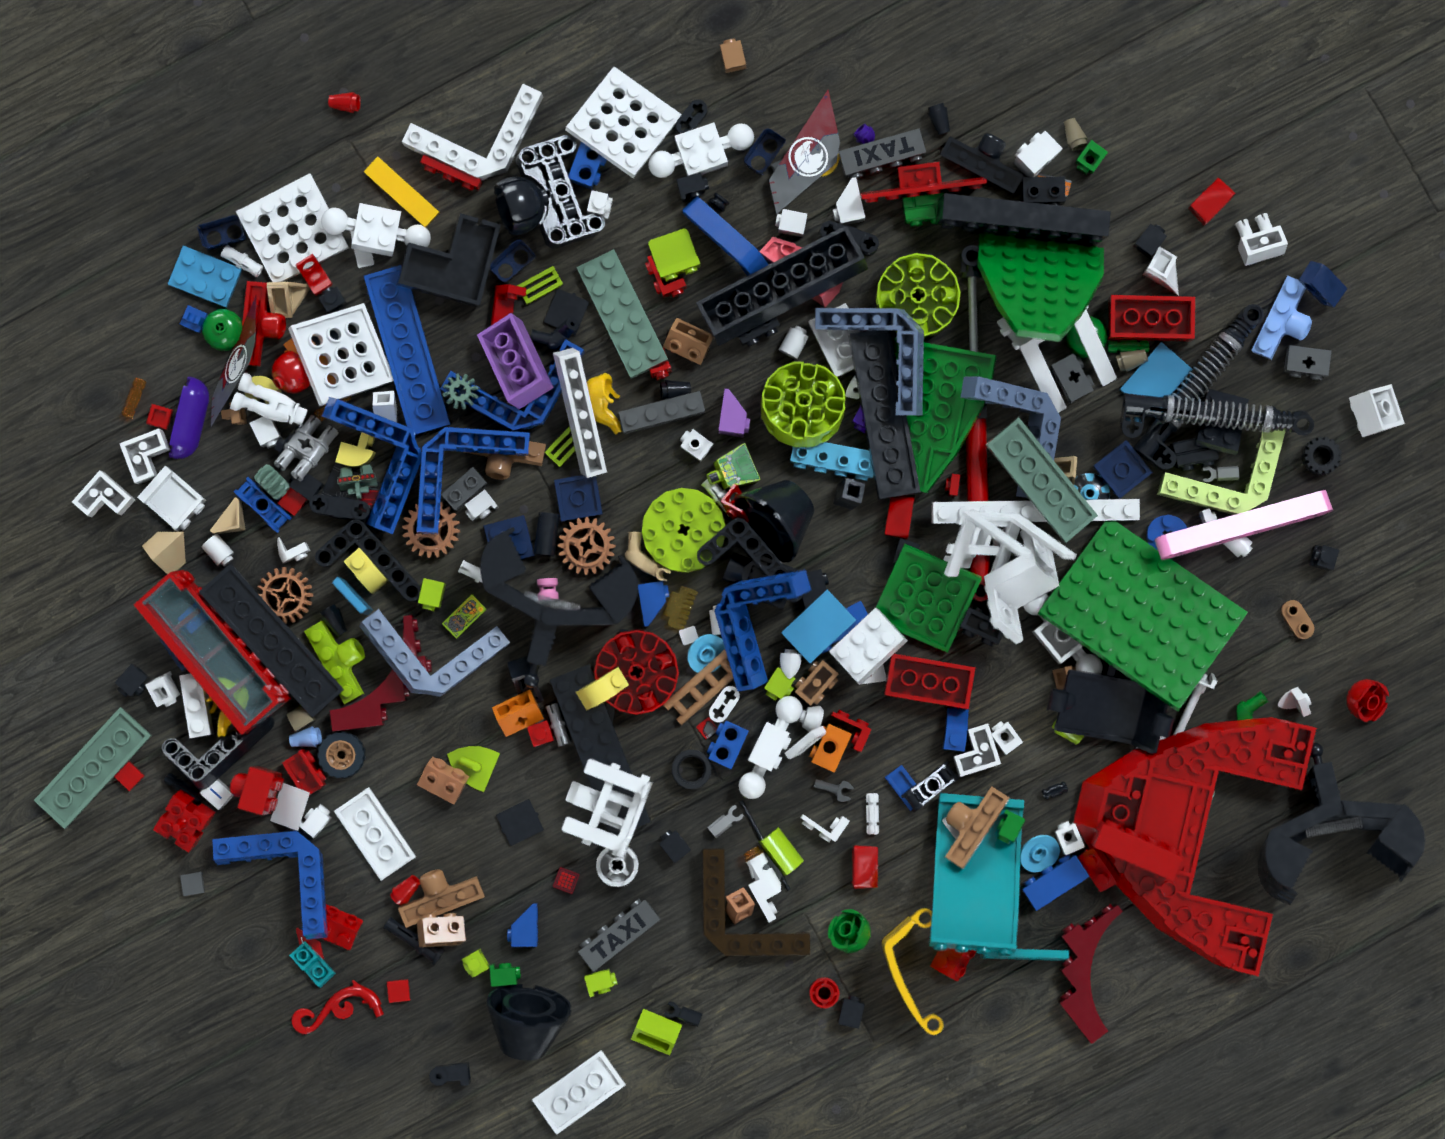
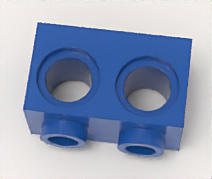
(582, 163)
(732, 746)

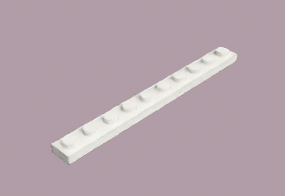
(1105, 509)

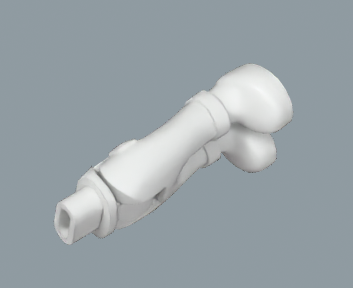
(280, 406)

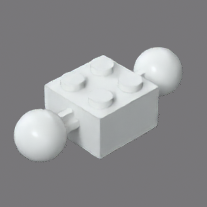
(701, 150)
(374, 229)
(1059, 643)
(768, 747)

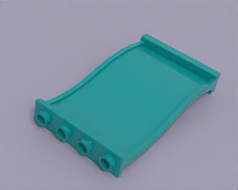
(981, 902)

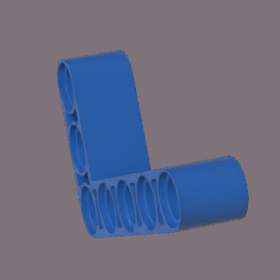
(725, 236)

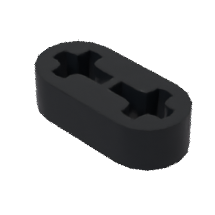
(687, 114)

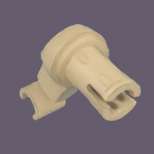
(642, 561)

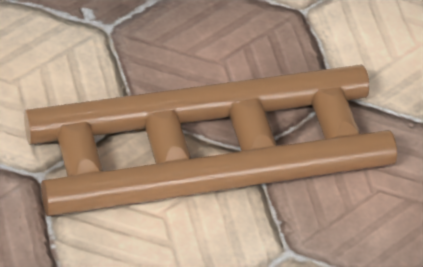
(689, 687)

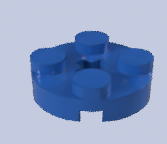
(1162, 523)

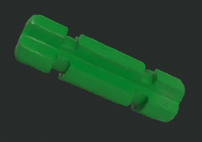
(1127, 345)

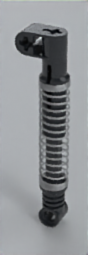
(1195, 385)
(1208, 412)

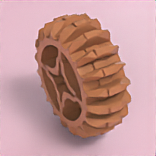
(287, 586)

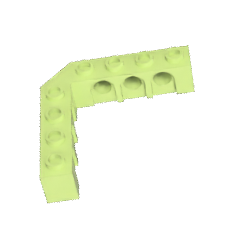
(1224, 499)

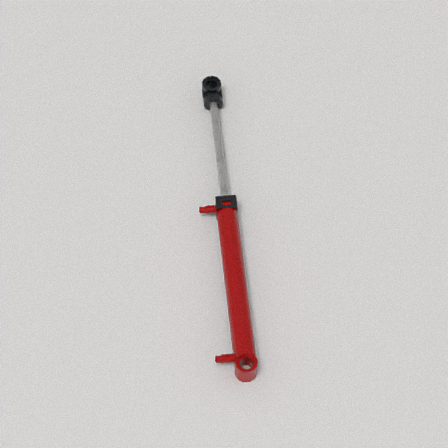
(977, 438)

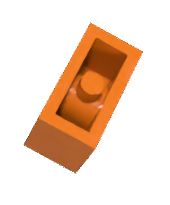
(830, 760)

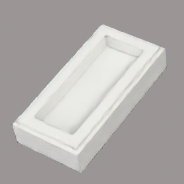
(807, 741)

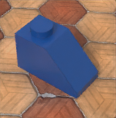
(652, 600)
(955, 729)
(525, 929)

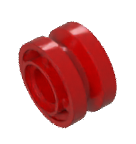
(824, 1002)

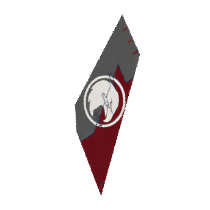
(808, 157)
(236, 364)

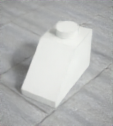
(849, 205)

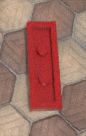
(450, 173)

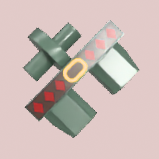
(358, 483)

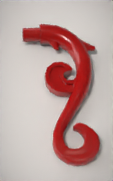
(333, 1004)

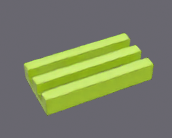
(555, 276)
(566, 444)

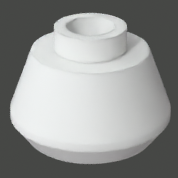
(812, 718)

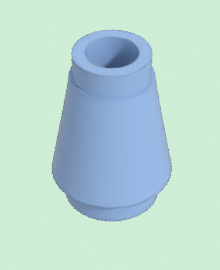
(306, 738)

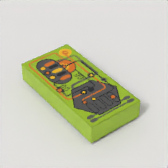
(464, 616)

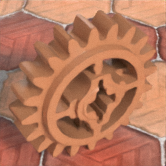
(570, 540)
(440, 544)

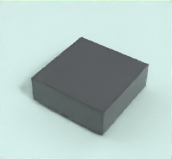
(192, 883)

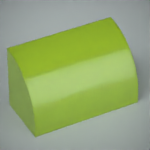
(781, 851)
(656, 1032)

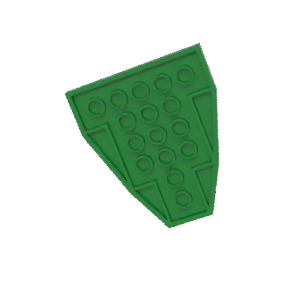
(1039, 283)
(945, 416)

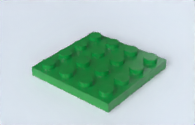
(925, 600)

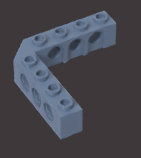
(910, 340)
(1043, 417)
(411, 670)

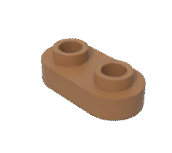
(1297, 620)

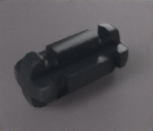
(1055, 790)

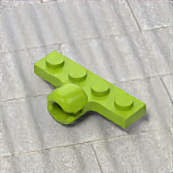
(338, 658)

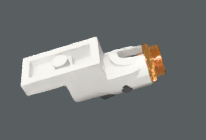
(766, 881)

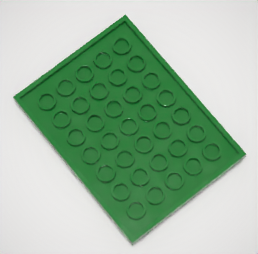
(1143, 613)

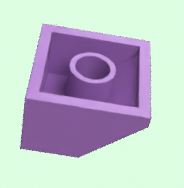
(733, 417)

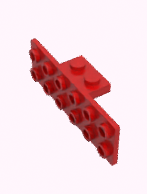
(921, 178)

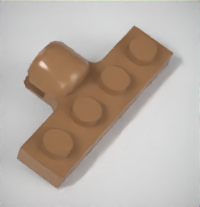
(500, 465)
(973, 825)
(440, 897)

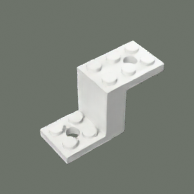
(1019, 584)

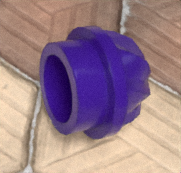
(864, 134)

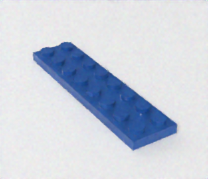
(407, 352)

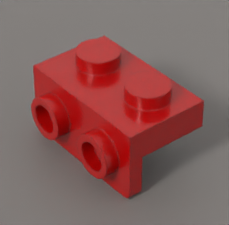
(304, 773)
(1099, 868)
(341, 927)
(952, 962)

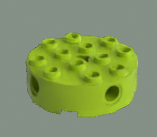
(928, 277)
(802, 404)
(664, 520)

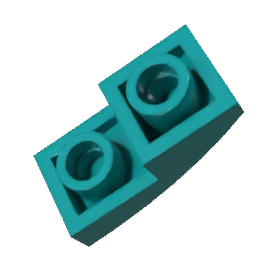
(312, 964)

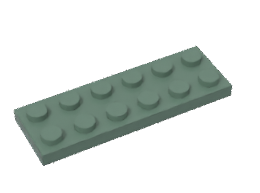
(622, 314)
(1041, 480)
(93, 768)

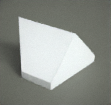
(1163, 270)

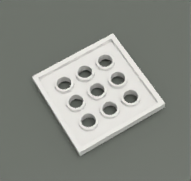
(625, 135)
(278, 225)
(317, 372)

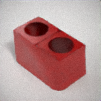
(1211, 201)
(899, 517)
(864, 867)

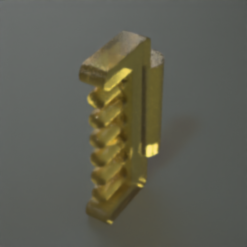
(675, 606)

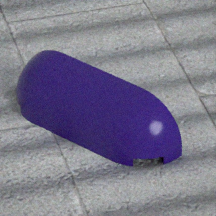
(189, 419)

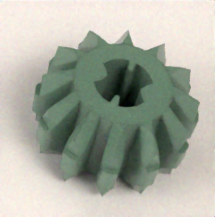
(457, 385)
(272, 482)

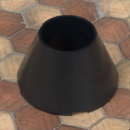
(778, 516)
(527, 1019)

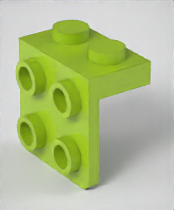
(674, 255)

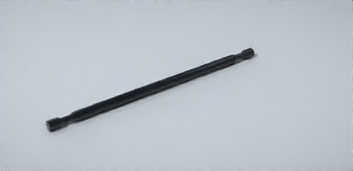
(760, 837)

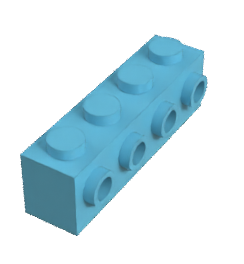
(835, 458)

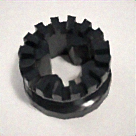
(719, 201)

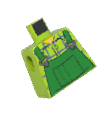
(734, 468)

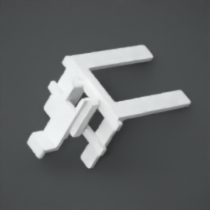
(1039, 368)
(977, 532)
(607, 805)

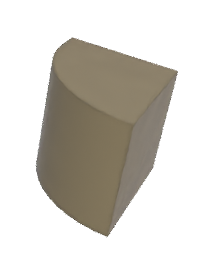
(300, 718)

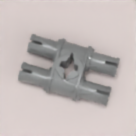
(308, 456)

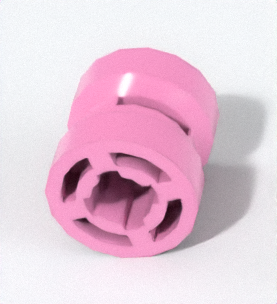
(546, 583)

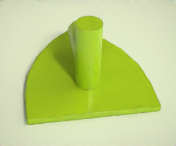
(475, 762)

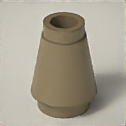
(1075, 136)
(1131, 359)

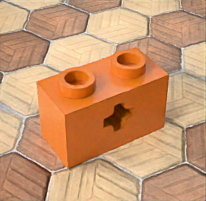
(517, 713)

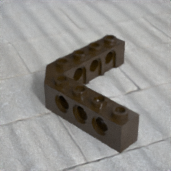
(733, 943)

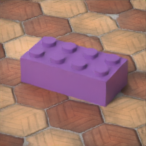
(515, 361)

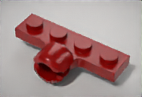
(267, 324)

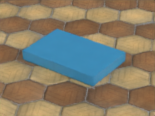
(1159, 375)
(352, 596)
(818, 626)

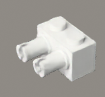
(1261, 245)

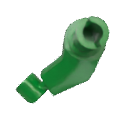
(1246, 708)

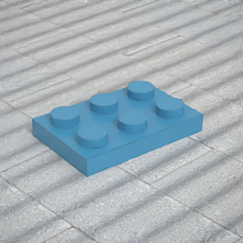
(205, 276)

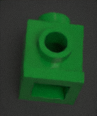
(1094, 151)
(1010, 827)
(504, 974)

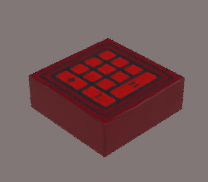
(566, 880)

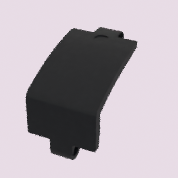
(1110, 710)

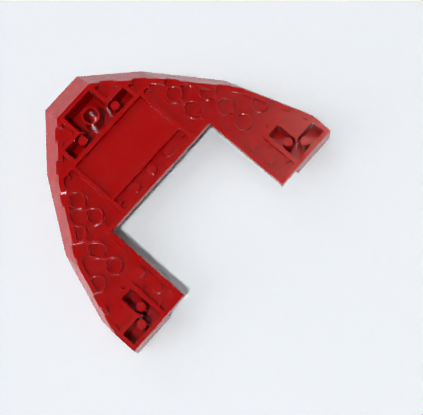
(1170, 801)

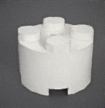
(617, 877)

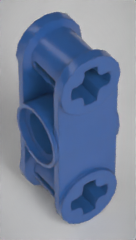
(252, 498)

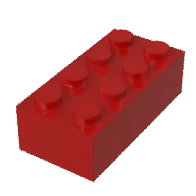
(1151, 318)
(929, 681)
(1136, 850)

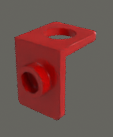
(314, 276)
(731, 510)

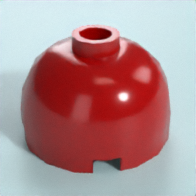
(289, 373)
(1367, 700)

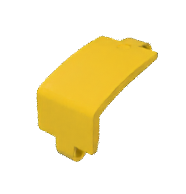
(887, 944)

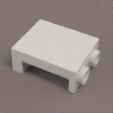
(172, 499)

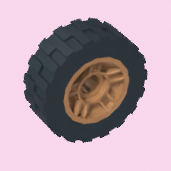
(353, 751)

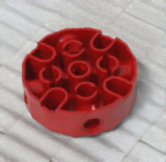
(646, 652)

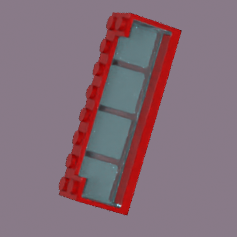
(212, 651)

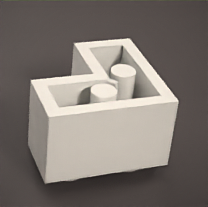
(1037, 155)
(139, 454)
(103, 491)
(982, 755)

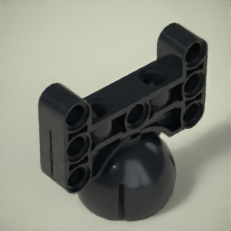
(534, 199)

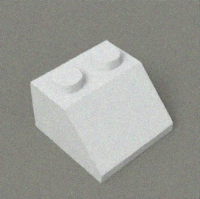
(1376, 410)

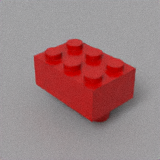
(257, 789)

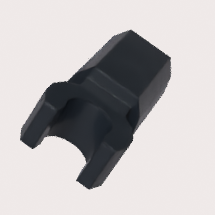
(685, 1014)

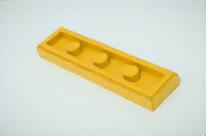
(401, 192)

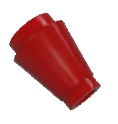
(346, 102)
(404, 891)

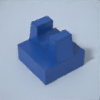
(193, 319)

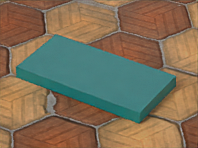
(1031, 954)

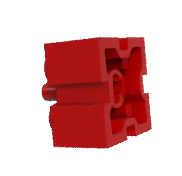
(184, 820)

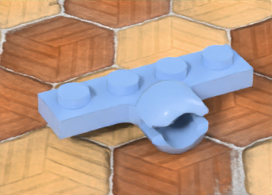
(1283, 320)

